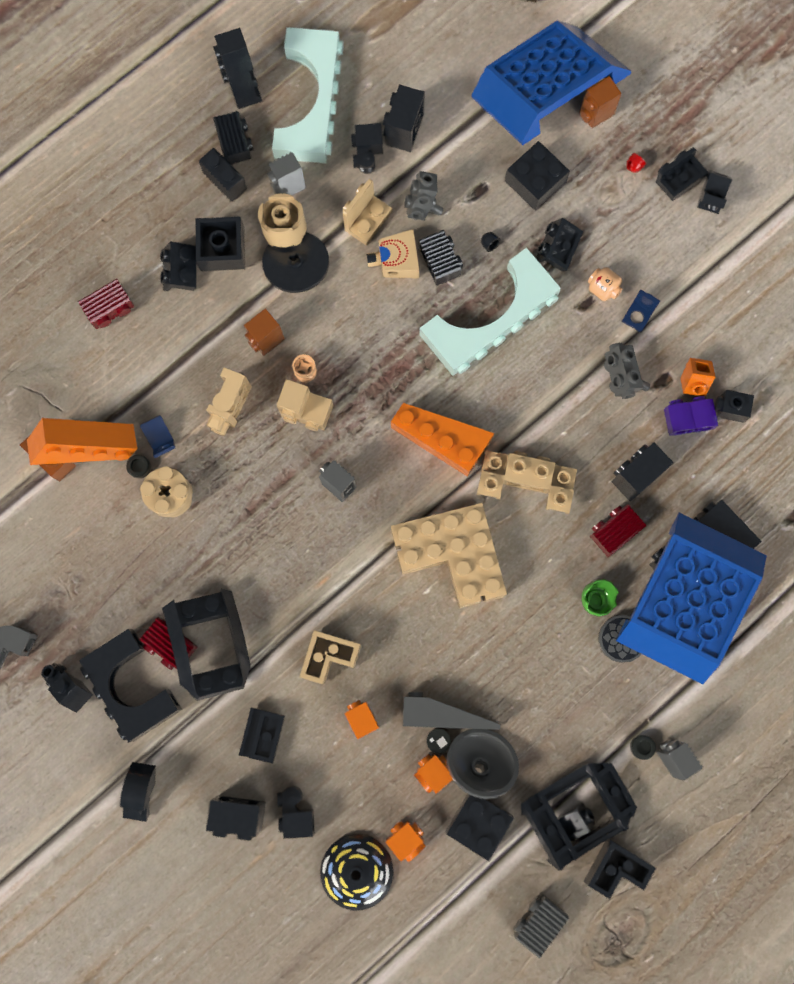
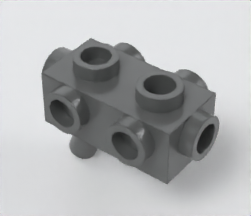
(422, 197)
(624, 371)

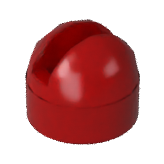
(635, 163)

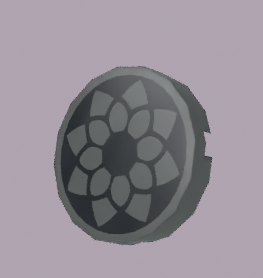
(612, 649)

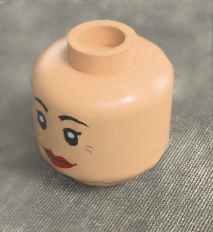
(605, 284)

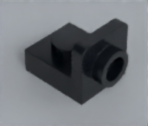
(577, 822)

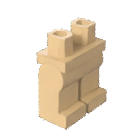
(228, 402)

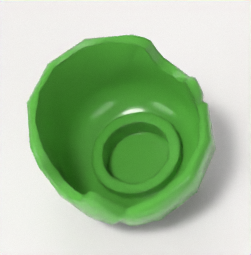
(599, 597)

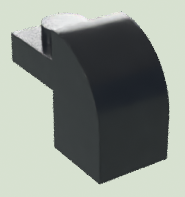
(714, 192)
(137, 791)

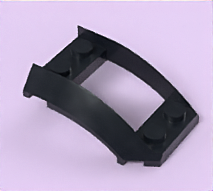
(198, 611)
(549, 829)

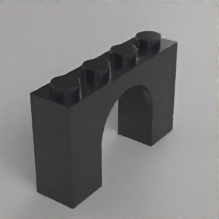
(724, 520)
(102, 668)

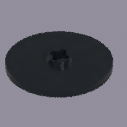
(301, 276)

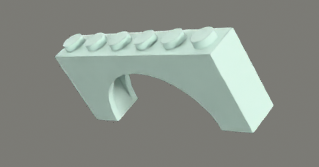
(310, 136)
(460, 346)

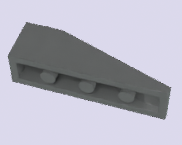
(426, 712)

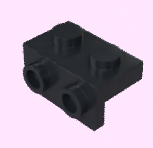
(681, 174)
(178, 266)

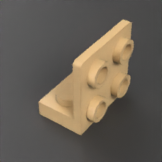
(365, 213)

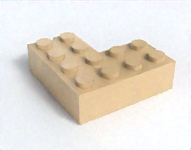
(460, 540)

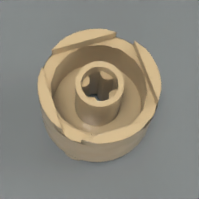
(282, 220)
(154, 490)

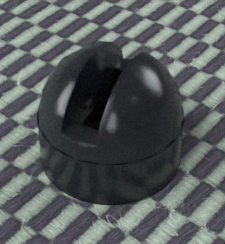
(490, 241)

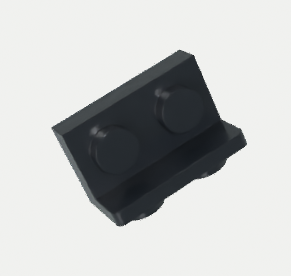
(559, 244)

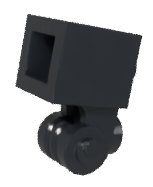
(368, 143)
(65, 688)
(294, 822)

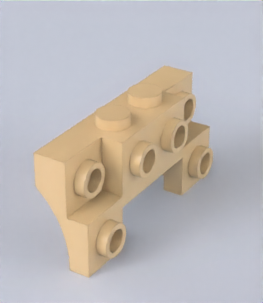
(528, 474)

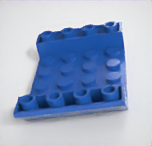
(543, 77)
(694, 599)

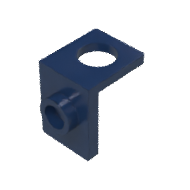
(643, 303)
(158, 436)

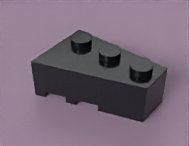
(237, 67)

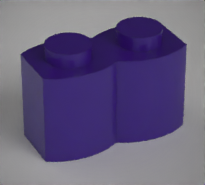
(690, 416)

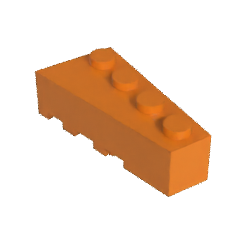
(445, 438)
(80, 441)

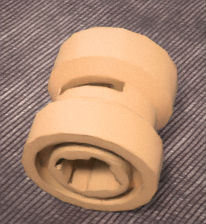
(304, 363)

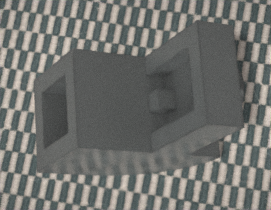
(15, 640)

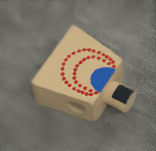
(396, 256)

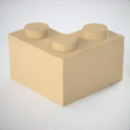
(301, 406)
(323, 651)

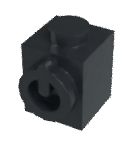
(734, 406)

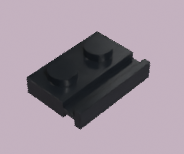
(262, 735)

